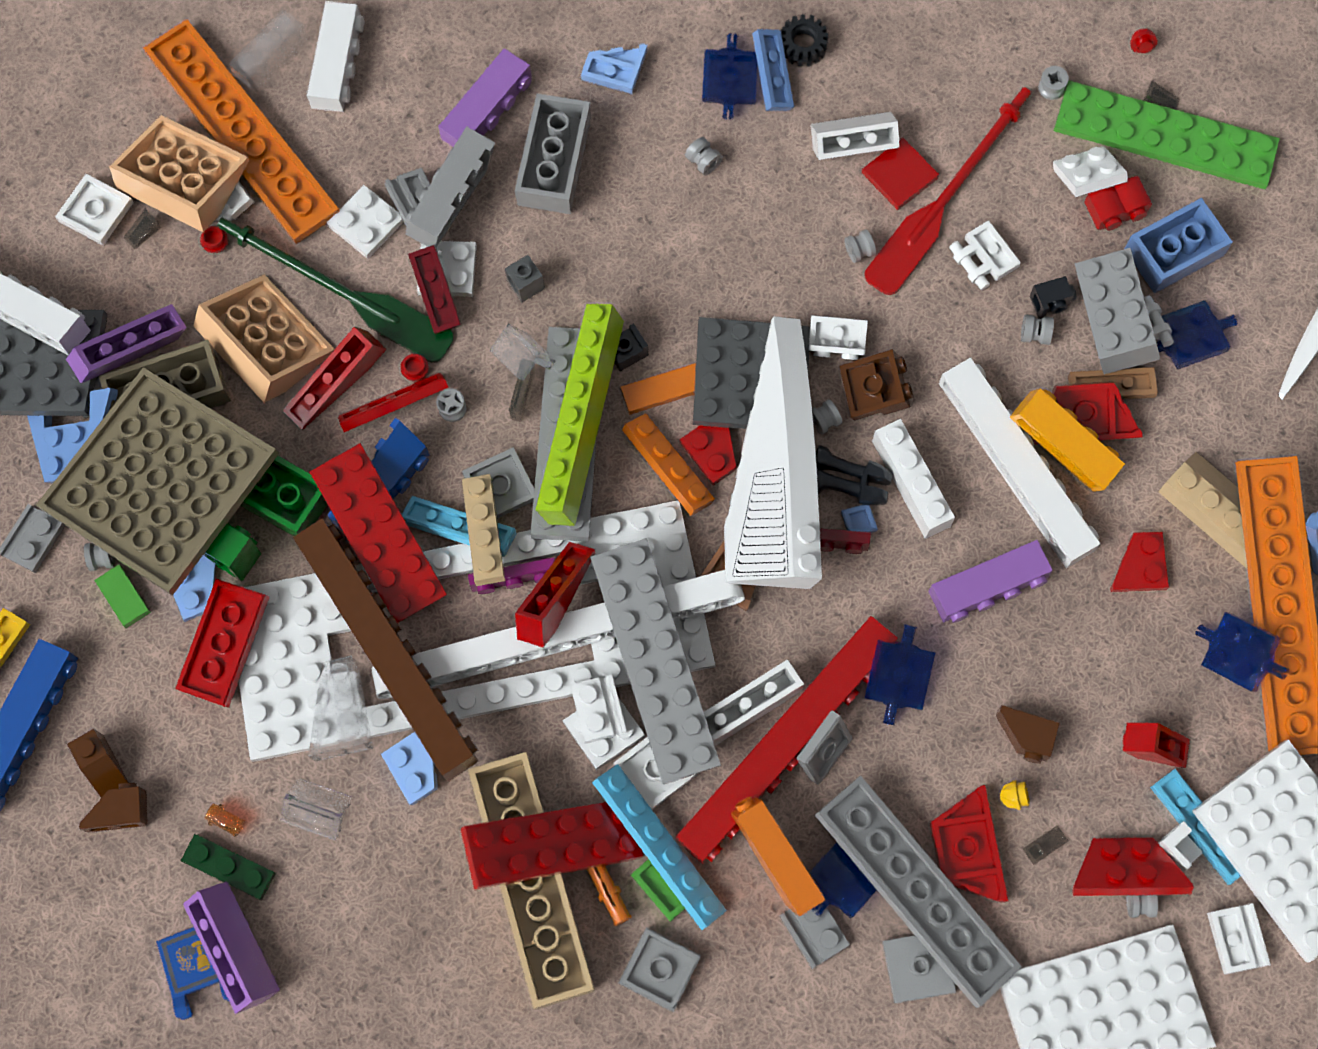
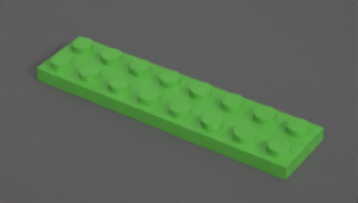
(1167, 134)

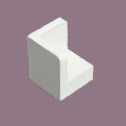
(1180, 846)

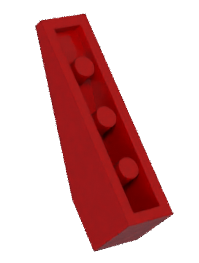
(335, 376)
(549, 600)

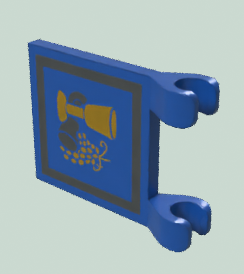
(186, 969)

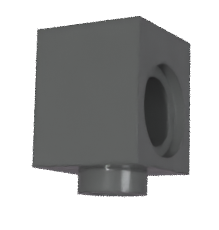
(524, 278)

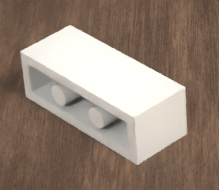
(855, 135)

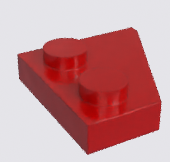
(711, 451)
(1142, 564)

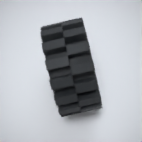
(807, 27)

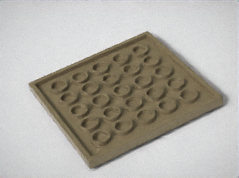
(157, 480)

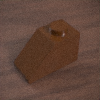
(1028, 733)
(97, 761)
(118, 810)

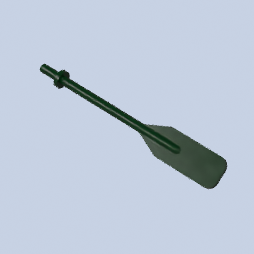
(378, 311)

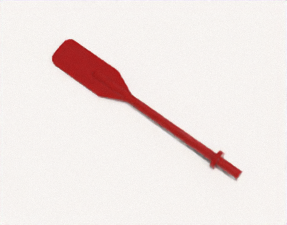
(922, 228)

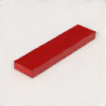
(392, 401)

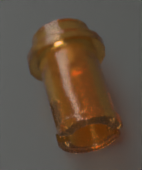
(224, 819)

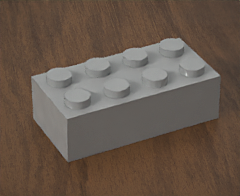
(553, 153)
(1117, 311)

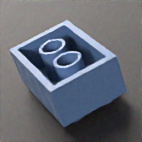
(1178, 245)

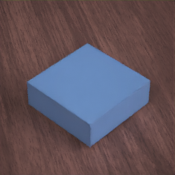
(859, 519)

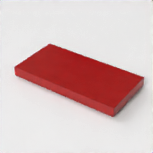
(222, 643)

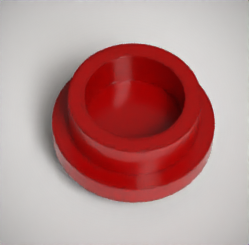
(1143, 41)
(214, 239)
(414, 367)

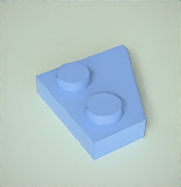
(615, 67)
(196, 589)
(411, 768)

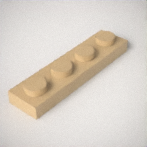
(483, 530)

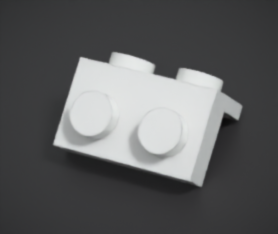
(837, 336)

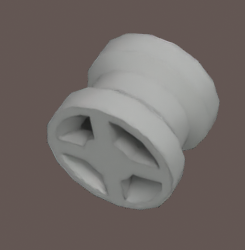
(1054, 89)
(860, 246)
(448, 399)
(826, 417)
(96, 557)
(1142, 905)

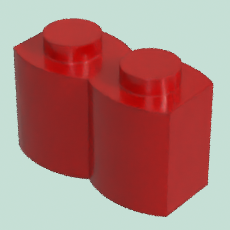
(1118, 204)

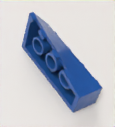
(397, 460)

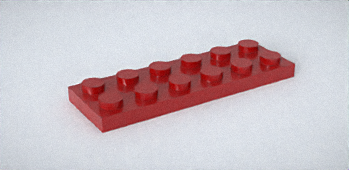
(378, 533)
(546, 844)

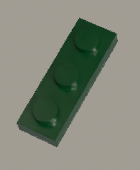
(228, 867)

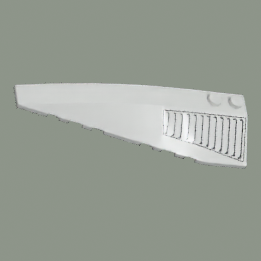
(774, 503)

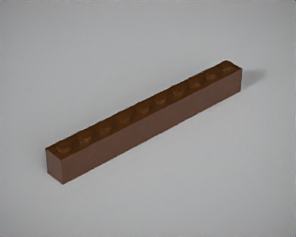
(386, 650)

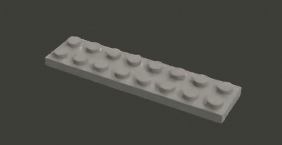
(561, 347)
(655, 661)
(918, 891)

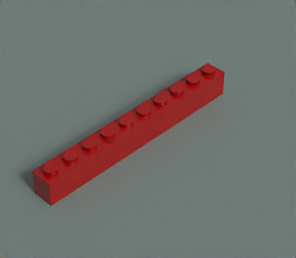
(784, 742)

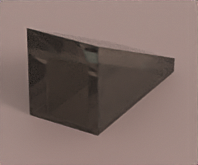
(1160, 96)
(142, 229)
(1045, 845)

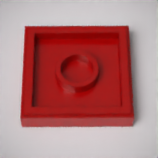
(900, 174)

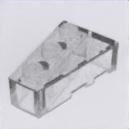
(340, 712)

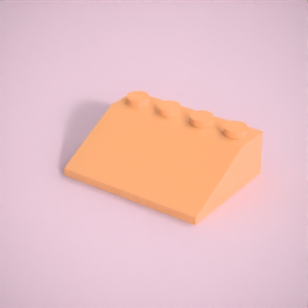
(179, 172)
(262, 337)

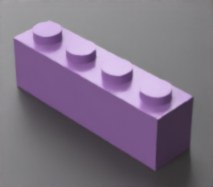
(487, 97)
(125, 343)
(990, 581)
(231, 947)

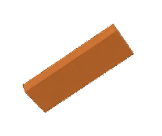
(659, 389)

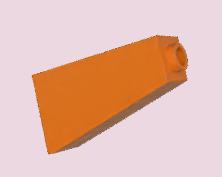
(777, 856)

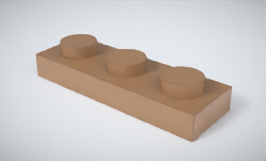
(1131, 383)

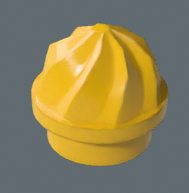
(1015, 795)

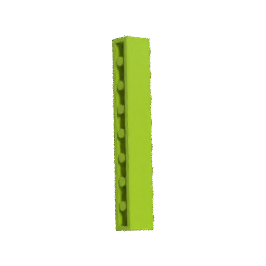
(580, 415)

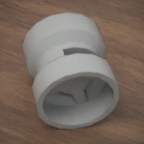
(703, 155)
(1037, 329)

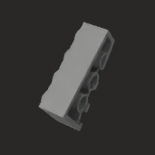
(450, 188)

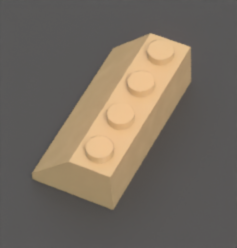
(1209, 502)

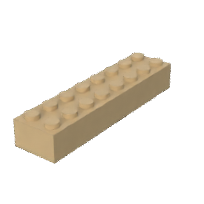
(535, 907)

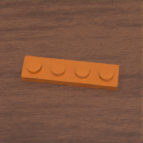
(668, 464)

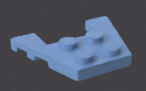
(60, 443)

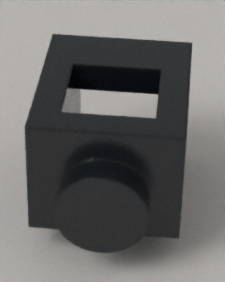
(1052, 296)
(635, 352)

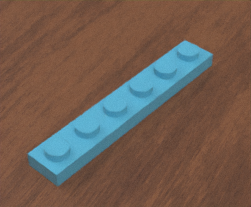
(659, 847)

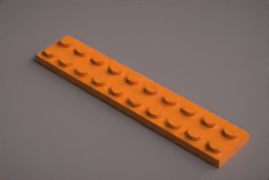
(239, 124)
(1282, 595)

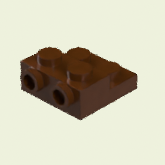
(876, 385)

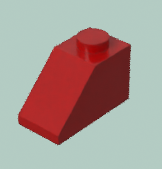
(1156, 744)

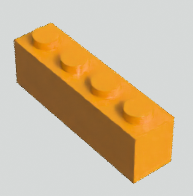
(1067, 439)

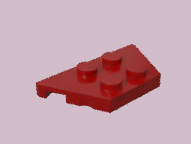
(1098, 408)
(968, 847)
(1129, 868)

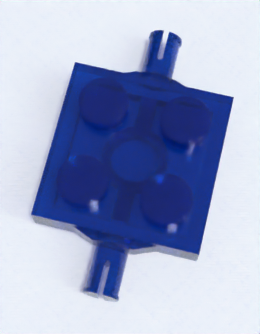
(730, 76)
(1196, 334)
(1241, 651)
(900, 674)
(841, 882)

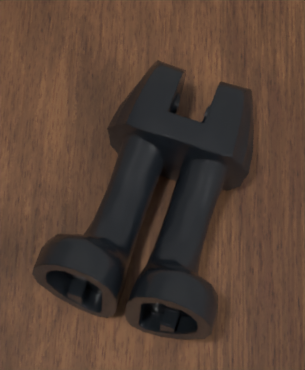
(861, 490)

